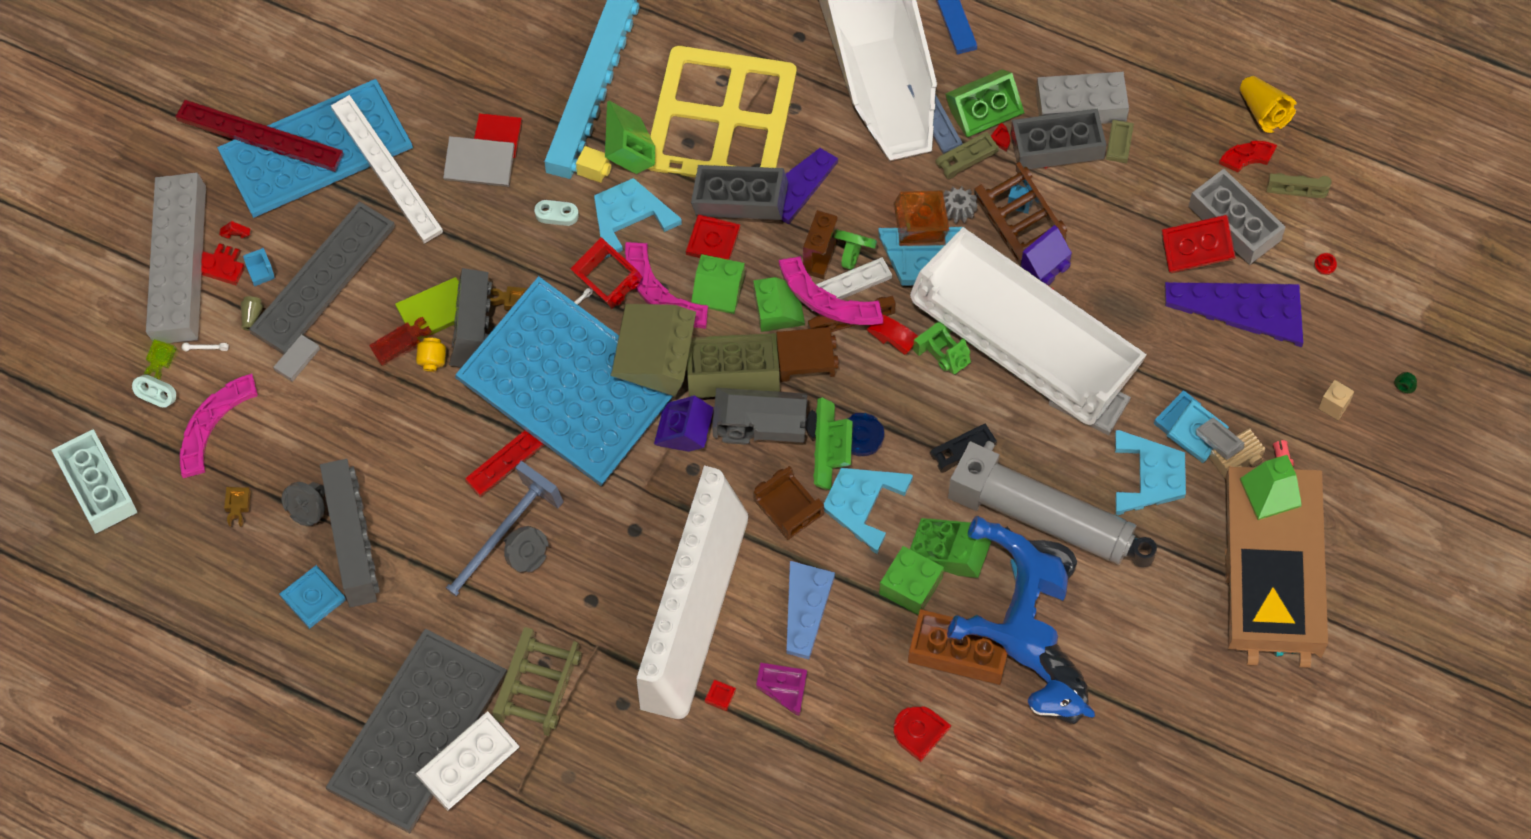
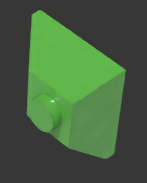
(1272, 487)

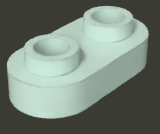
(556, 214)
(155, 392)

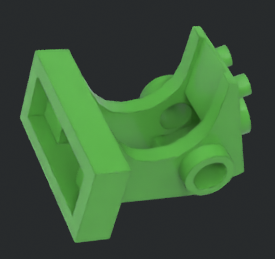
(938, 338)

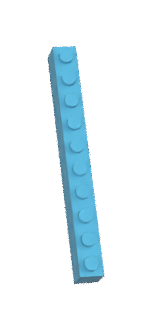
(590, 87)

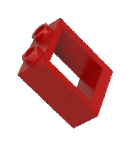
(592, 259)

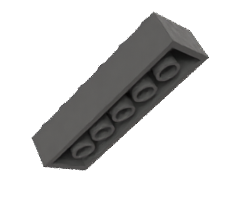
(350, 532)

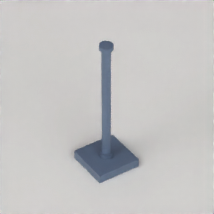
(538, 487)

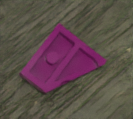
(783, 685)

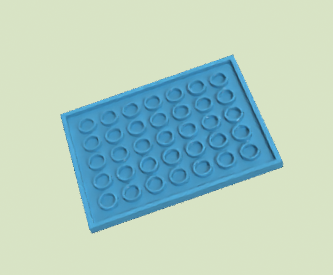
(552, 377)

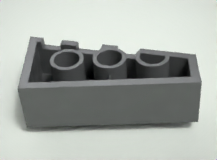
(470, 315)

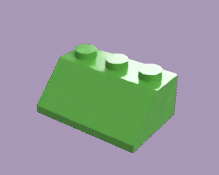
(985, 102)

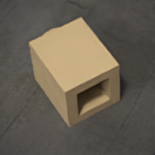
(1336, 399)

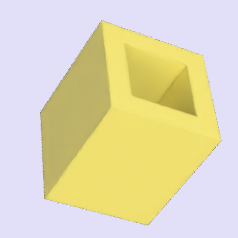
(593, 164)

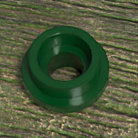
(1406, 382)

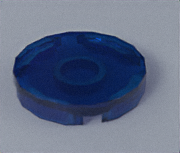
(866, 434)

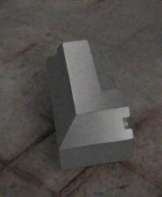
(759, 414)

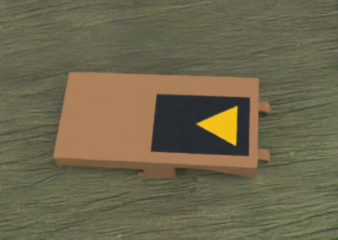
(1277, 573)

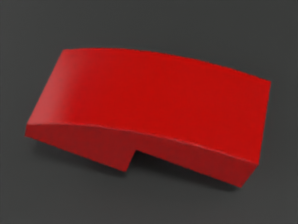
(894, 333)

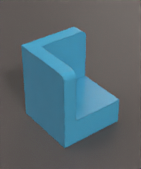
(1016, 192)
(258, 267)

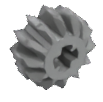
(960, 204)

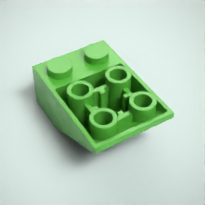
(628, 140)
(950, 546)

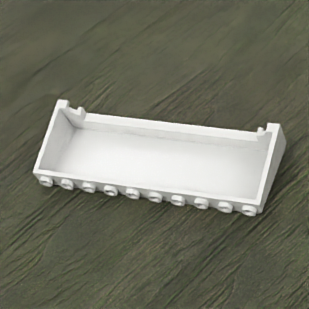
(1026, 326)
(692, 598)

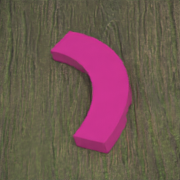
(652, 290)
(824, 302)
(207, 417)

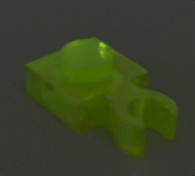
(159, 356)

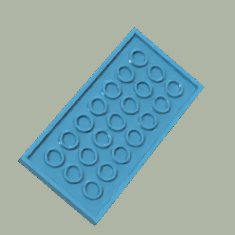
(274, 179)

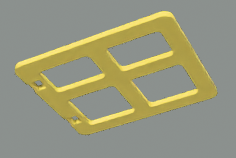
(726, 116)

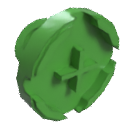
(852, 246)

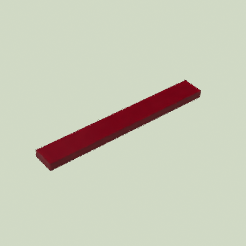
(259, 135)

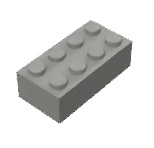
(1082, 93)
(1251, 224)

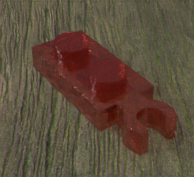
(399, 341)

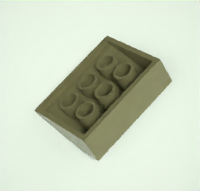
(654, 346)
(732, 363)

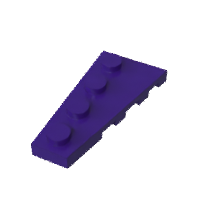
(805, 180)

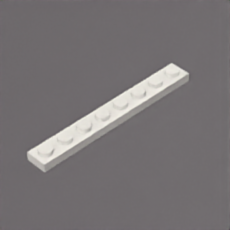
(386, 169)

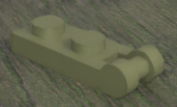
(967, 155)
(1298, 185)

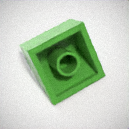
(718, 283)
(777, 305)

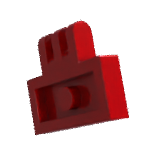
(222, 265)

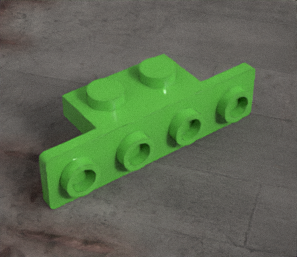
(832, 443)

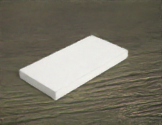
(467, 761)

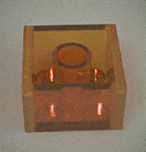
(921, 216)

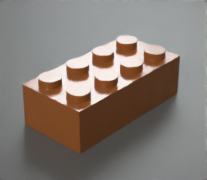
(969, 657)

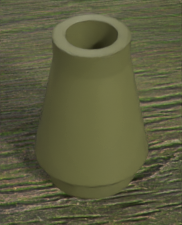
(250, 311)

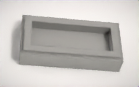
(296, 358)
(1220, 438)

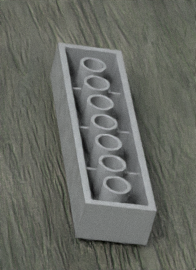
(176, 258)

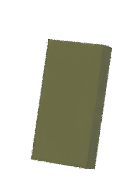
(1119, 141)

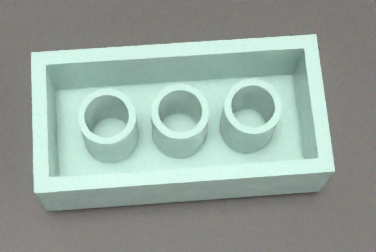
(94, 481)

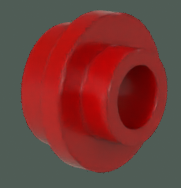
(1328, 259)

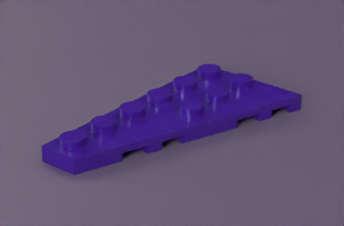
(1250, 307)

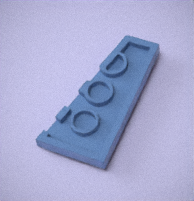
(807, 601)

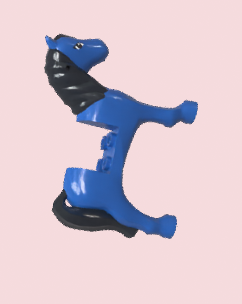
(1045, 569)

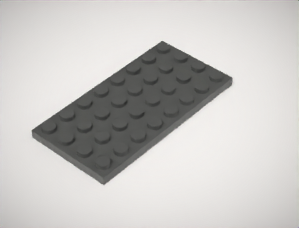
(419, 715)

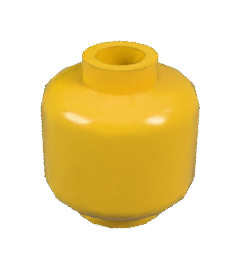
(431, 354)

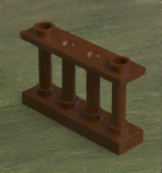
(997, 214)

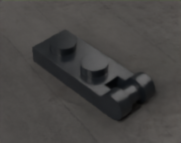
(958, 445)

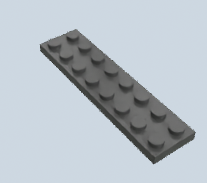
(322, 278)

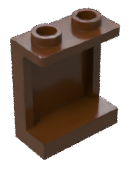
(819, 244)
(806, 352)
(787, 503)

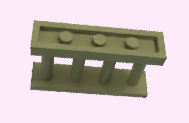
(519, 665)

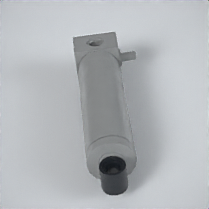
(985, 482)

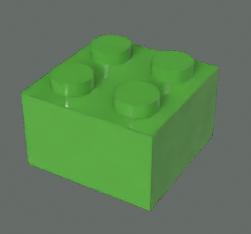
(911, 580)

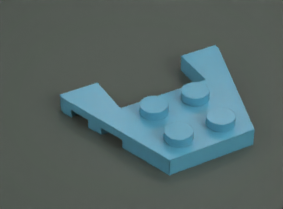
(627, 205)
(909, 259)
(1160, 473)
(854, 497)

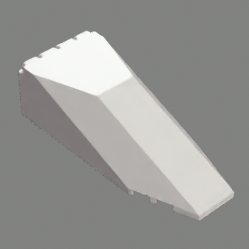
(880, 54)

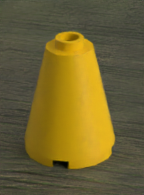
(1268, 104)

